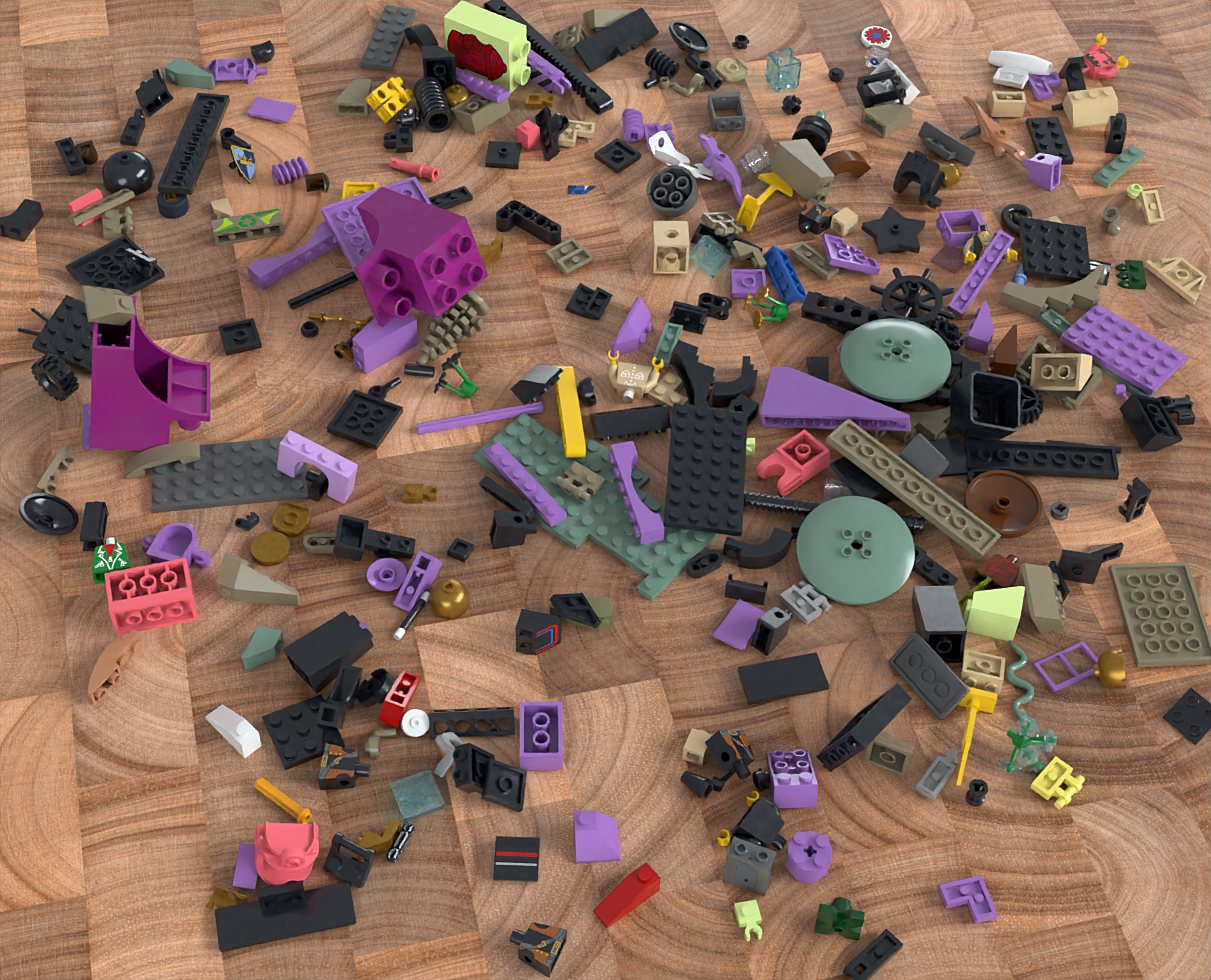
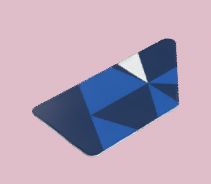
(579, 190)

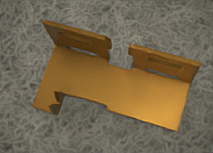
(223, 900)

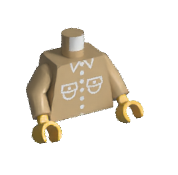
(631, 379)

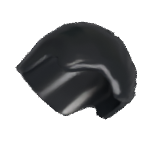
(263, 52)

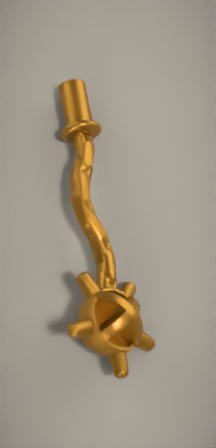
(321, 316)

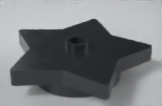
(894, 232)

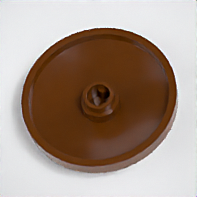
(1004, 502)

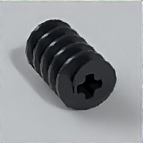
(662, 63)

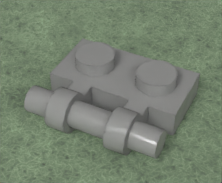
(803, 606)

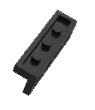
(473, 714)

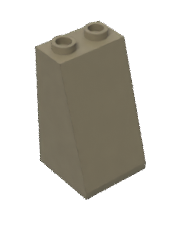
(802, 169)

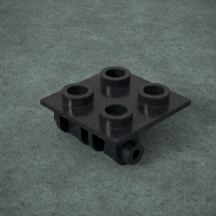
(1191, 716)

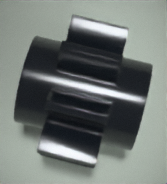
(791, 104)

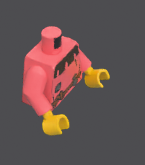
(1100, 63)

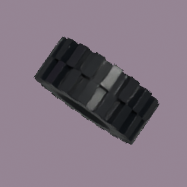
(55, 376)

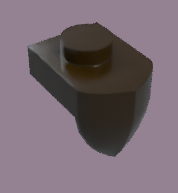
(87, 152)
(317, 181)

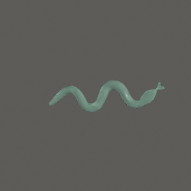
(1019, 682)

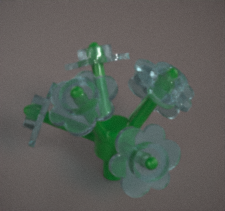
(1029, 752)

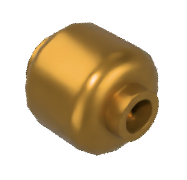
(952, 175)

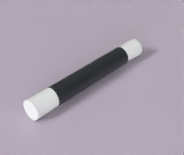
(412, 615)

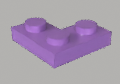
(1041, 85)
(970, 892)

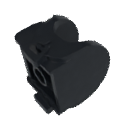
(923, 171)

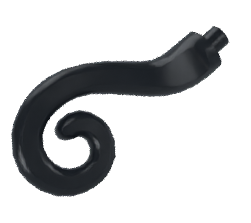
(1006, 220)

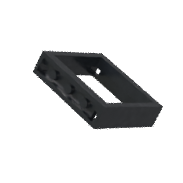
(864, 727)

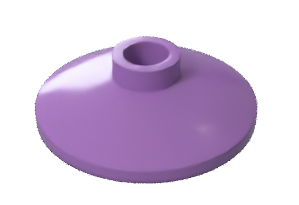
(386, 568)

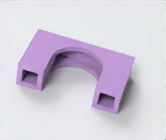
(340, 471)

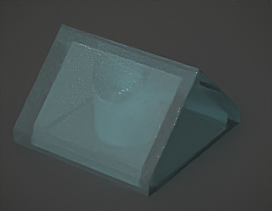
(710, 255)

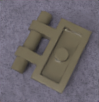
(723, 222)
(112, 223)
(584, 478)

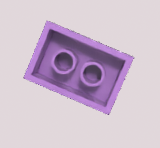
(541, 736)

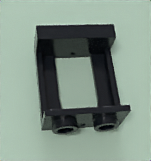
(870, 100)

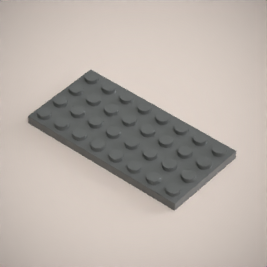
(226, 477)

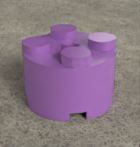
(808, 856)

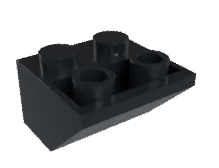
(536, 383)

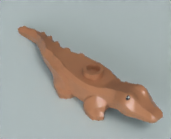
(996, 135)

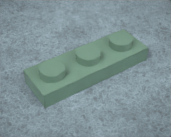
(668, 339)

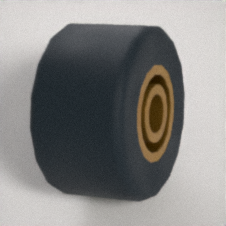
(172, 205)

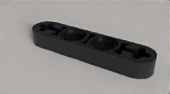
(506, 497)

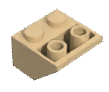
(1006, 104)

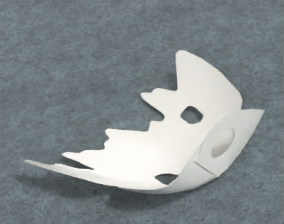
(670, 156)

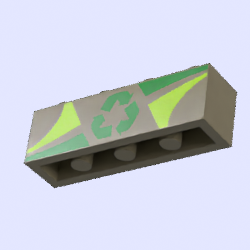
(247, 227)

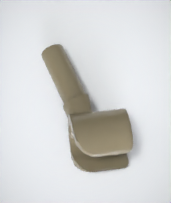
(665, 83)

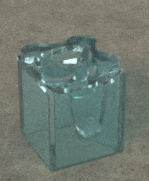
(783, 76)

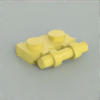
(1051, 779)

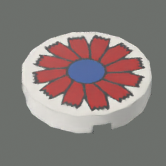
(876, 36)

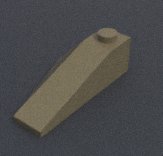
(601, 18)

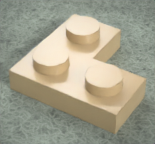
(575, 130)
(666, 391)

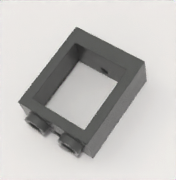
(733, 101)

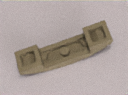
(162, 454)

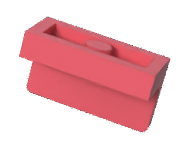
(85, 201)

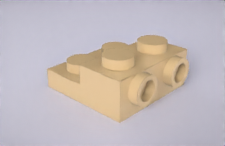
(982, 671)

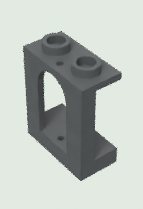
(754, 871)

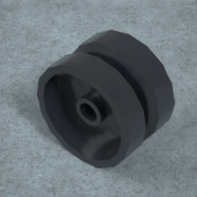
(816, 131)

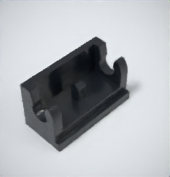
(689, 316)
(1136, 500)
(745, 591)

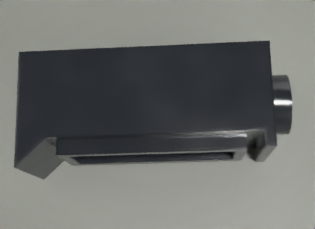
(94, 525)

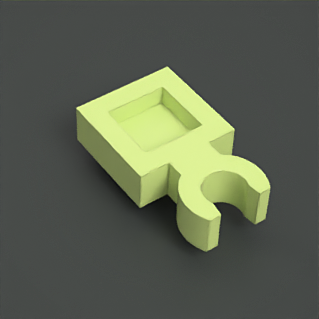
(749, 917)

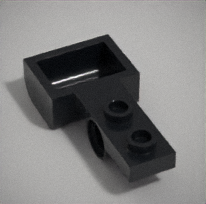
(354, 537)

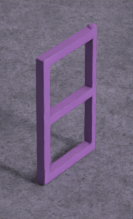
(1076, 677)

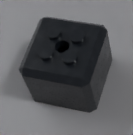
(994, 399)

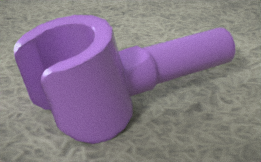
(1120, 389)

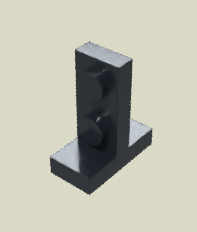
(1072, 73)

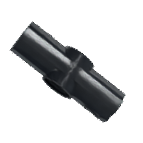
(704, 69)

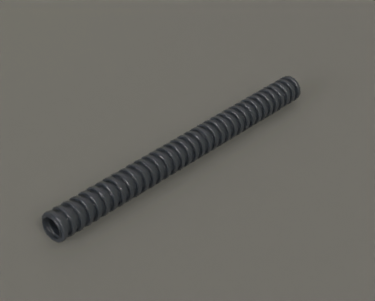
(805, 507)

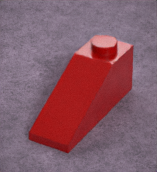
(399, 698)
(628, 895)

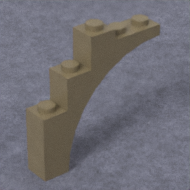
(1036, 301)
(930, 424)

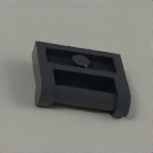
(346, 866)

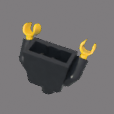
(758, 825)

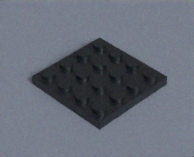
(1054, 250)
(107, 269)
(68, 335)

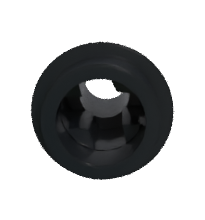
(697, 784)

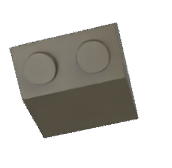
(890, 753)

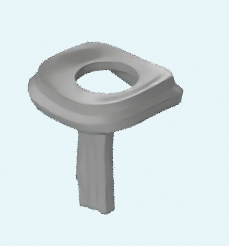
(443, 741)

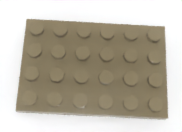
(1162, 614)

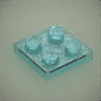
(417, 795)

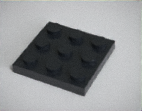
(365, 419)
(297, 733)

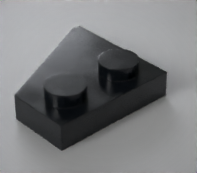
(576, 608)

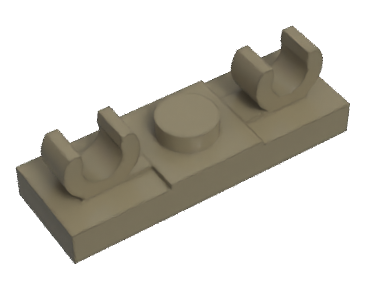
(52, 471)

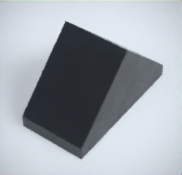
(818, 367)

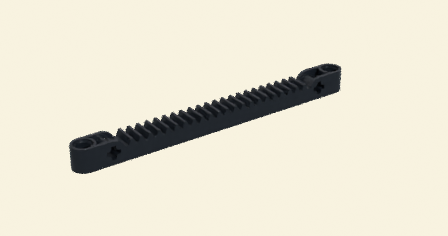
(595, 97)

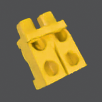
(394, 95)

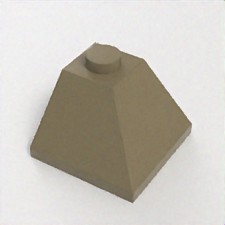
(107, 305)

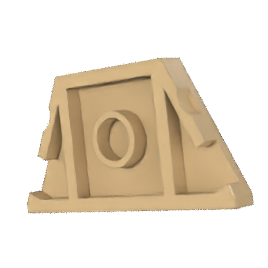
(1179, 276)

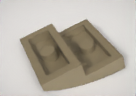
(569, 256)

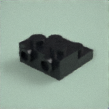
(470, 767)

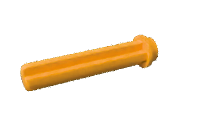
(283, 801)

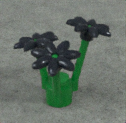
(467, 387)

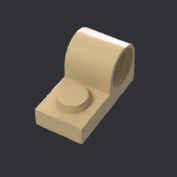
(1150, 205)

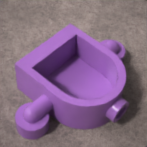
(175, 542)

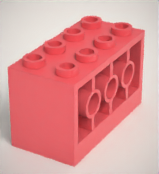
(151, 596)

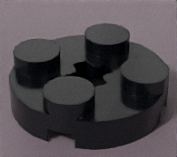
(375, 689)

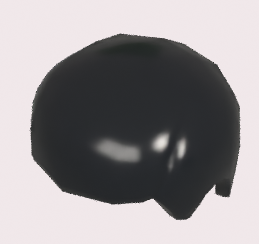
(586, 392)

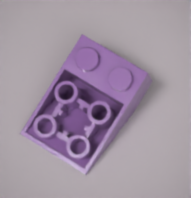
(792, 779)

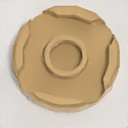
(731, 70)

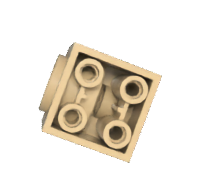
(670, 247)

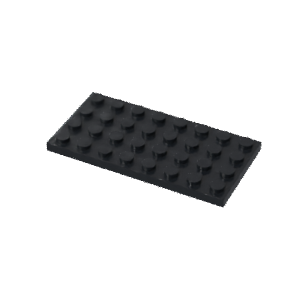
(706, 470)

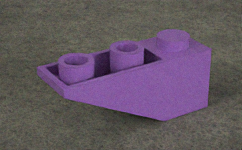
(981, 331)

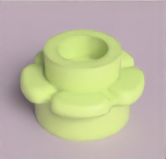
(1134, 190)

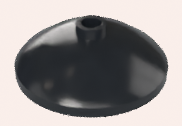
(688, 37)
(48, 514)

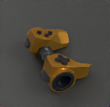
(343, 349)

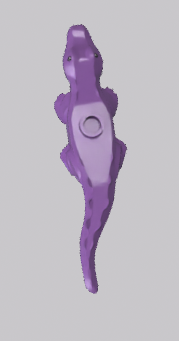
(721, 165)

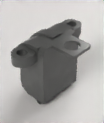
(924, 458)

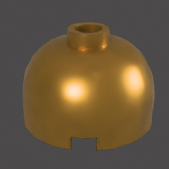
(455, 95)
(449, 598)
(1111, 669)

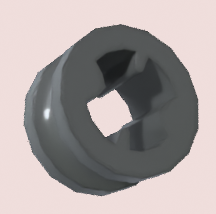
(1059, 515)

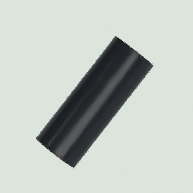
(419, 370)

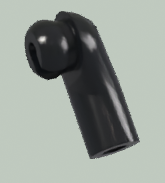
(654, 79)
(247, 524)

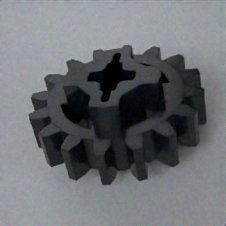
(948, 333)

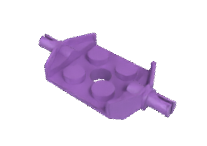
(242, 69)

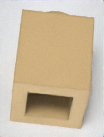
(844, 222)
(695, 748)

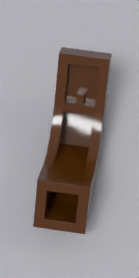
(847, 161)

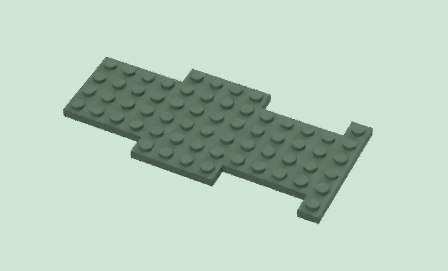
(604, 514)

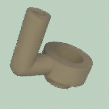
(696, 83)
(373, 745)

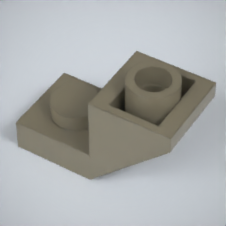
(744, 251)

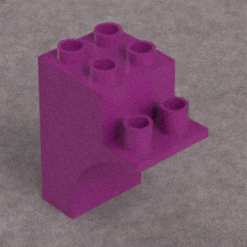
(417, 257)
(142, 389)

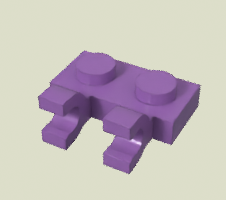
(652, 129)

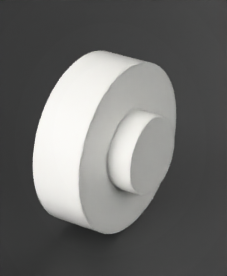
(415, 723)

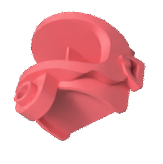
(285, 851)

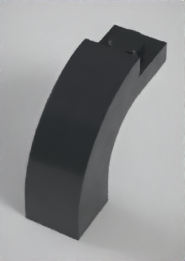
(421, 35)
(726, 391)
(759, 555)

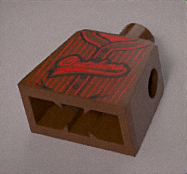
(1001, 571)

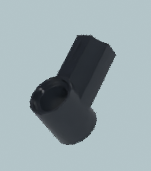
(229, 138)

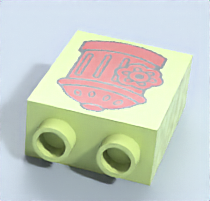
(488, 45)

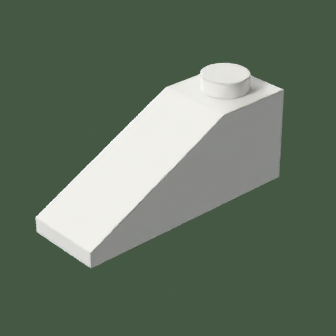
(235, 730)

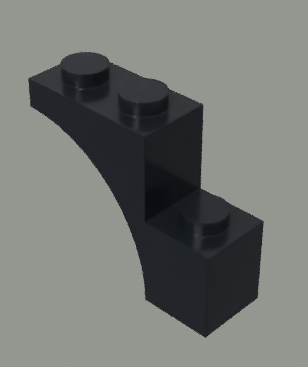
(343, 696)

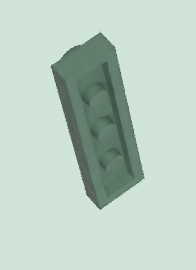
(1118, 166)

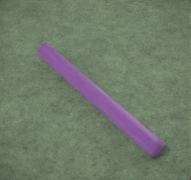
(478, 418)

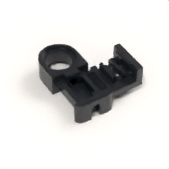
(1182, 406)

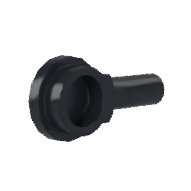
(381, 391)

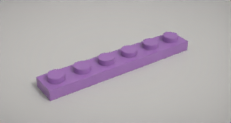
(481, 86)
(980, 273)
(525, 484)

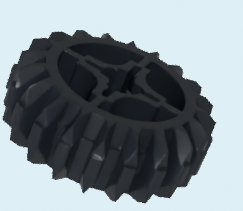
(1030, 405)

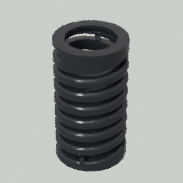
(432, 104)

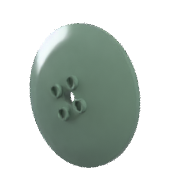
(906, 377)
(852, 574)

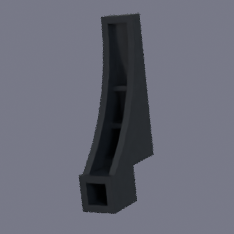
(694, 375)

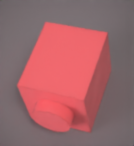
(528, 134)

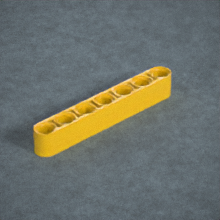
(570, 414)

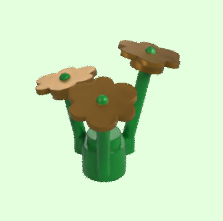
(778, 311)

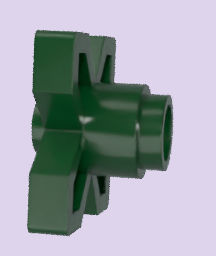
(839, 919)

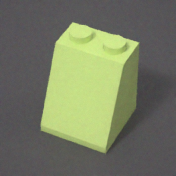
(995, 612)

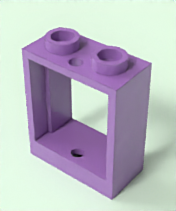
(956, 218)

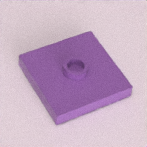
(746, 280)

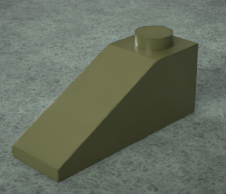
(601, 607)

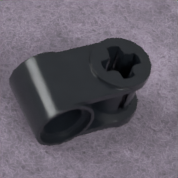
(714, 305)

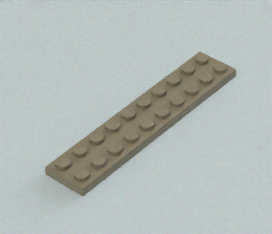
(913, 488)

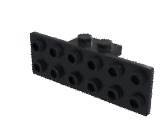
(616, 39)
(284, 913)

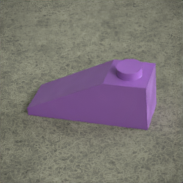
(417, 580)

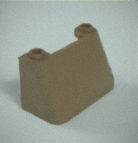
(1069, 399)

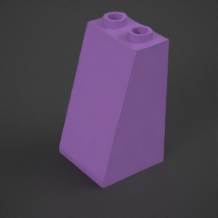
(379, 344)

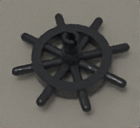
(913, 301)

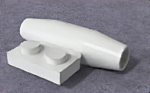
(1017, 67)

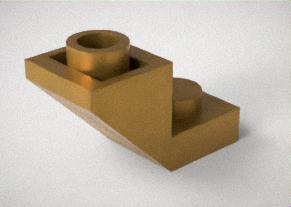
(491, 252)
(382, 843)

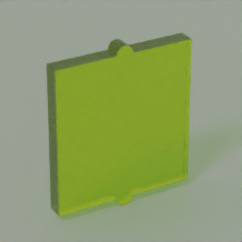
(969, 595)

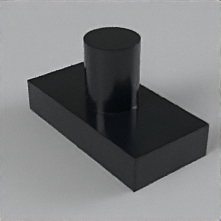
(319, 486)

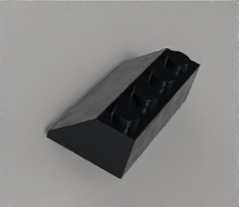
(630, 421)

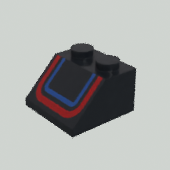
(537, 632)

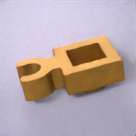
(536, 101)
(416, 493)

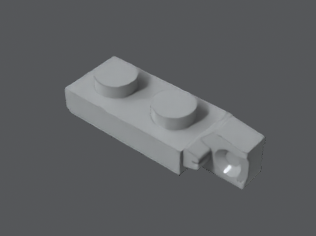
(938, 775)

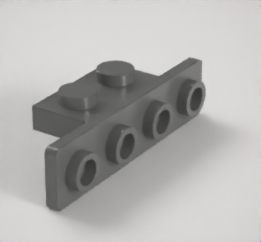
(945, 145)

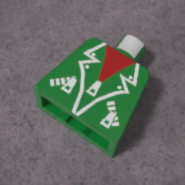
(108, 559)

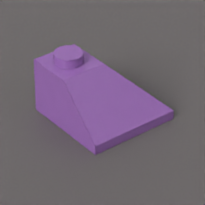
(595, 837)

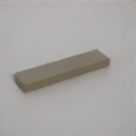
(100, 206)

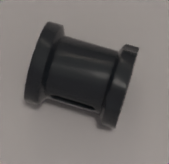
(979, 795)

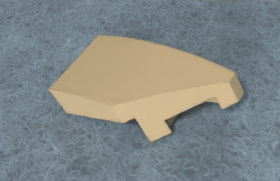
(222, 208)

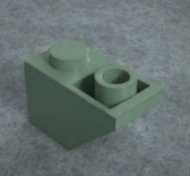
(263, 647)

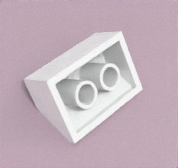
(886, 85)

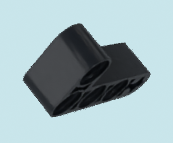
(529, 220)

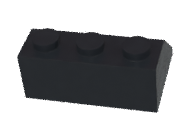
(439, 65)
(1150, 422)
(860, 482)

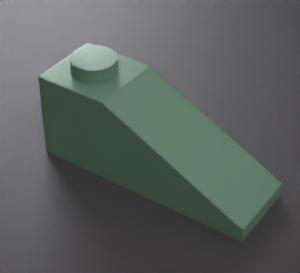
(188, 75)

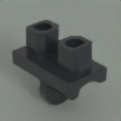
(139, 262)

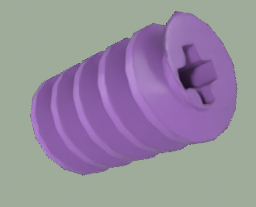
(632, 125)
(289, 169)

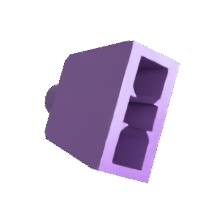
(1044, 170)

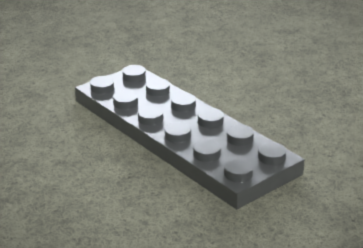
(388, 38)

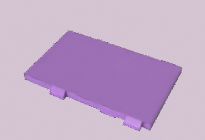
(271, 109)
(739, 625)

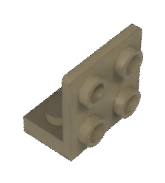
(569, 37)

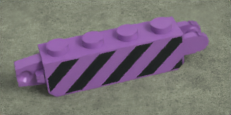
(546, 74)

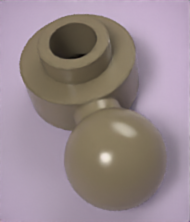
(1113, 227)

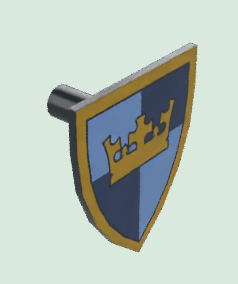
(245, 162)

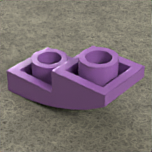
(245, 871)

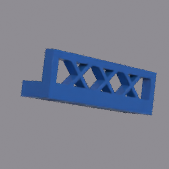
(784, 276)

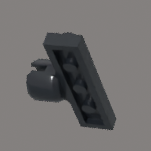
(550, 128)

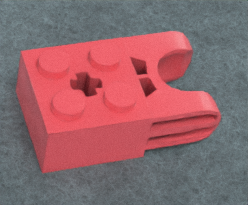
(795, 462)

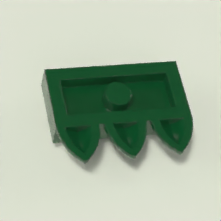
(1132, 275)

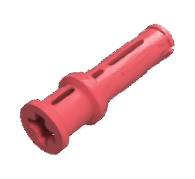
(421, 169)

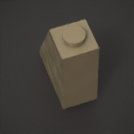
(352, 99)
(886, 118)

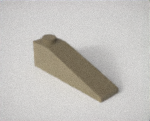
(245, 584)

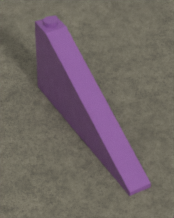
(808, 402)

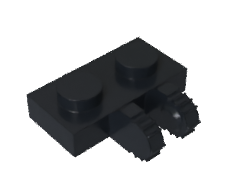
(401, 139)

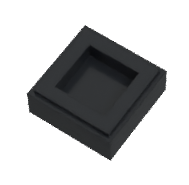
(460, 550)

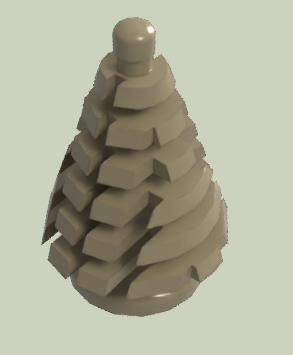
(451, 324)

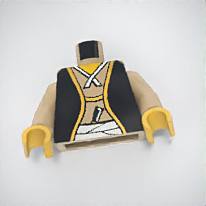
(978, 244)

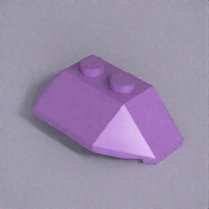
(633, 329)

